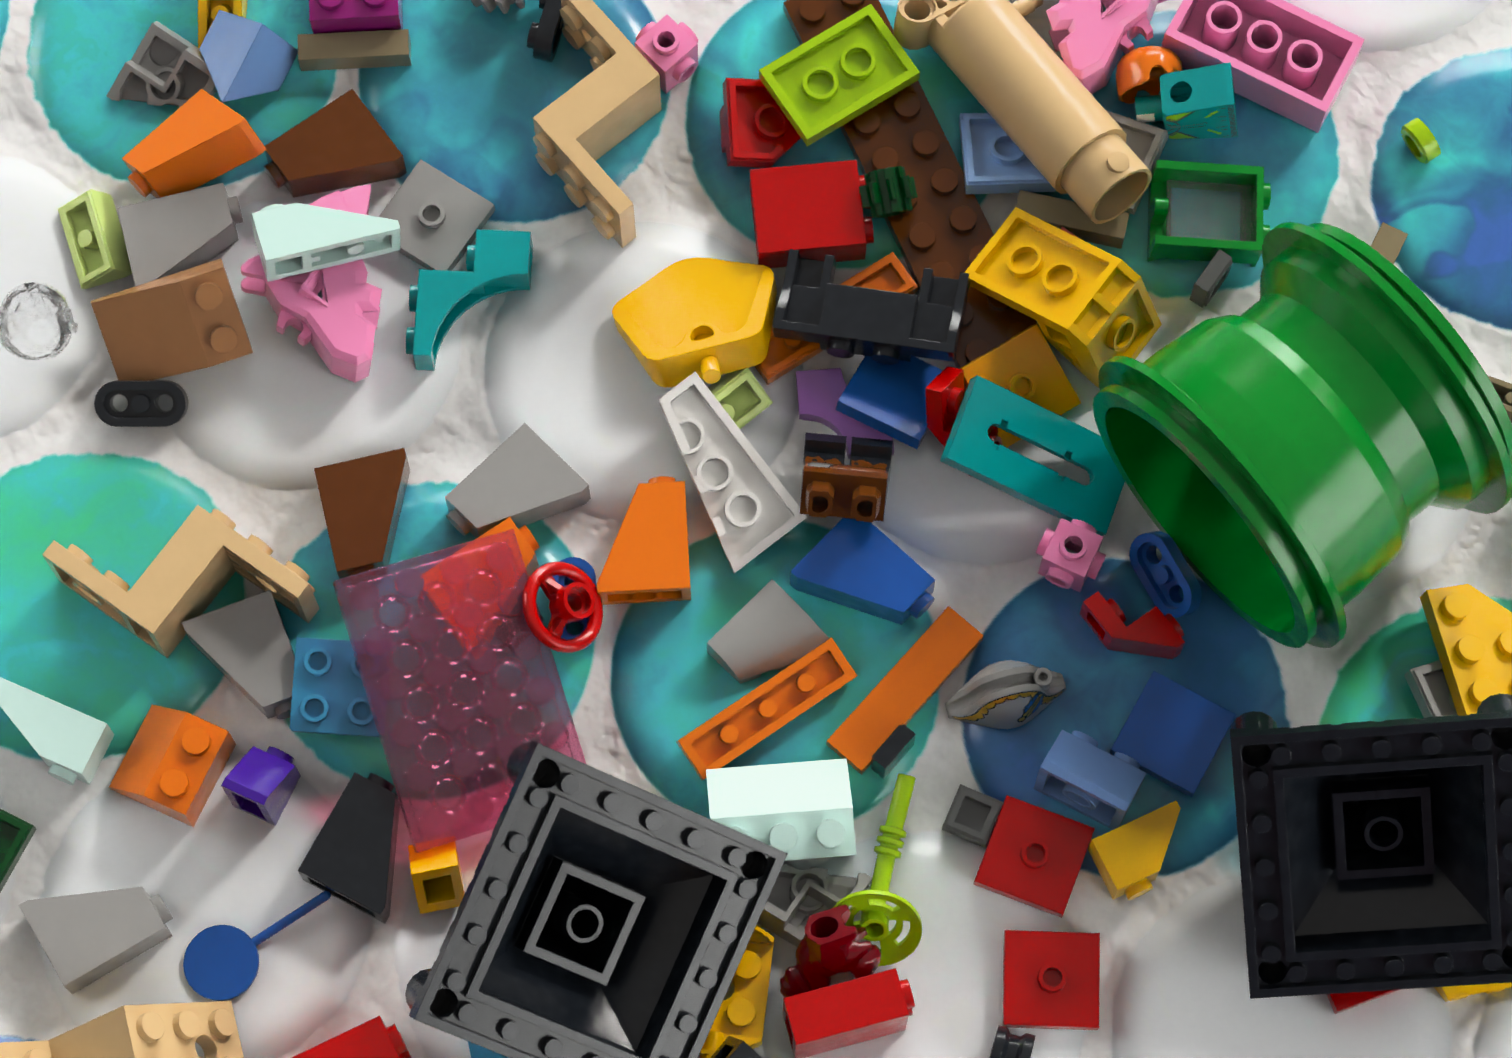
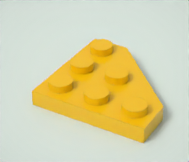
(1471, 642)

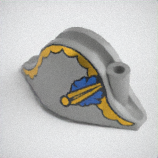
(1005, 695)

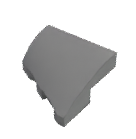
(163, 70)
(765, 635)
(802, 894)

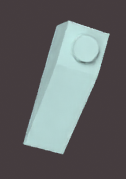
(311, 238)
(59, 734)

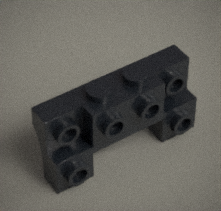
(870, 320)

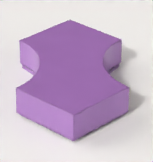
(817, 400)

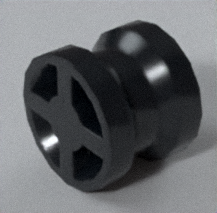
(1010, 1045)

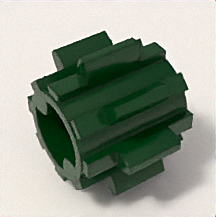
(888, 192)

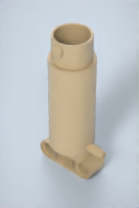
(1031, 97)

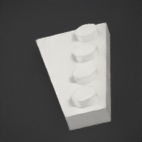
(732, 479)

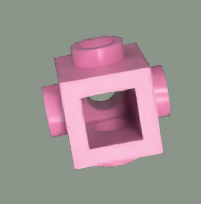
(670, 50)
(1065, 568)

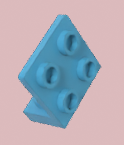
(329, 690)

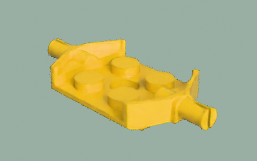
(745, 1011)

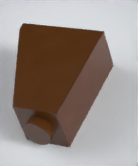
(333, 150)
(363, 508)

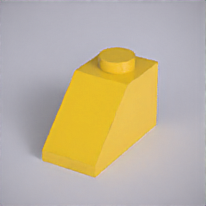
(1134, 852)

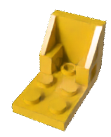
(1078, 293)

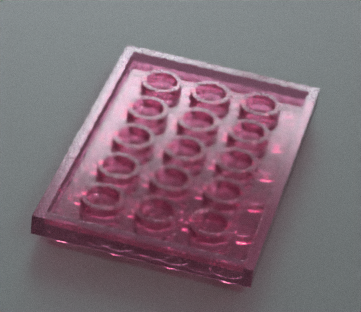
(454, 681)

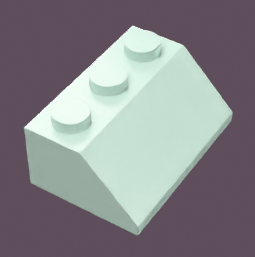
(788, 806)

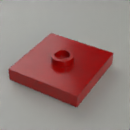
(1034, 856)
(1051, 980)

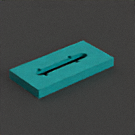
(978, 456)

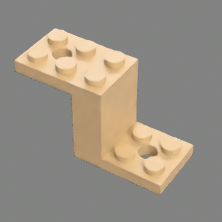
(597, 117)
(183, 579)
(143, 1033)

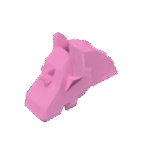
(1095, 39)
(345, 317)

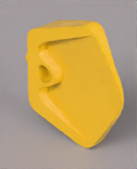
(699, 319)

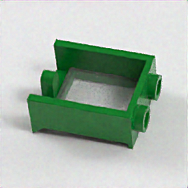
(1207, 209)

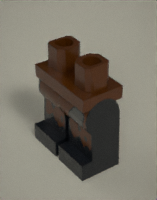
(845, 490)

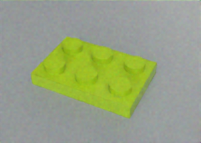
(839, 74)

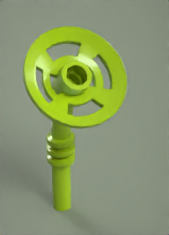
(872, 902)

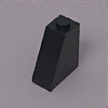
(358, 847)

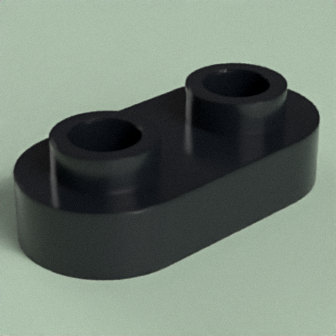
(546, 34)
(142, 403)

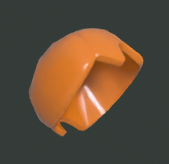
(1142, 71)

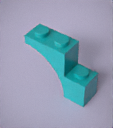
(493, 265)

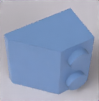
(1089, 778)

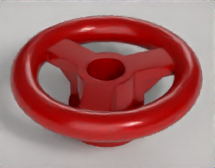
(566, 606)

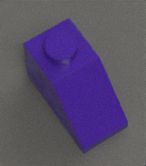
(262, 783)

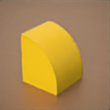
(437, 877)

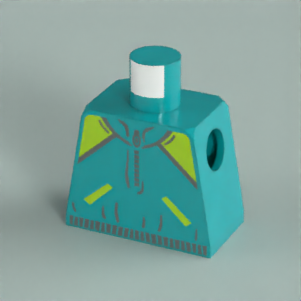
(1193, 103)

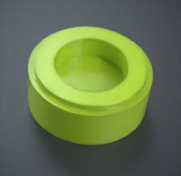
(1420, 141)

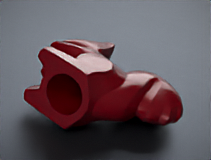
(829, 950)

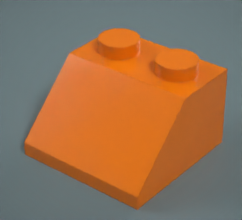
(174, 763)

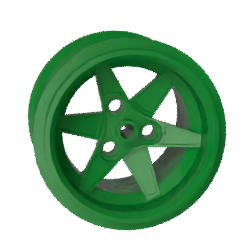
(1307, 432)

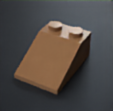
(173, 324)

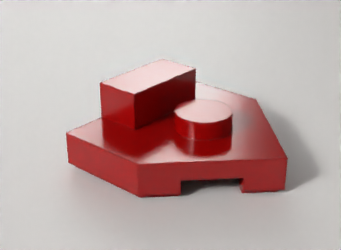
(753, 125)

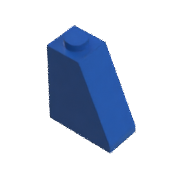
(864, 572)

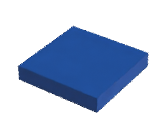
(890, 398)
(1173, 733)

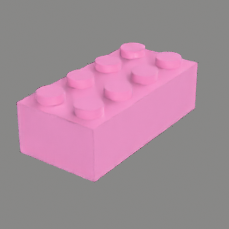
(1275, 53)

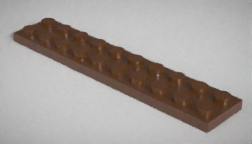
(946, 223)

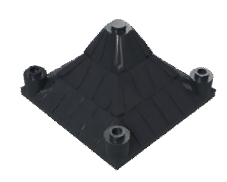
(1375, 852)
(595, 921)

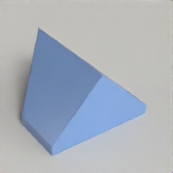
(245, 57)

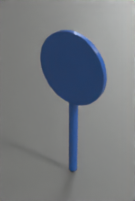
(225, 960)

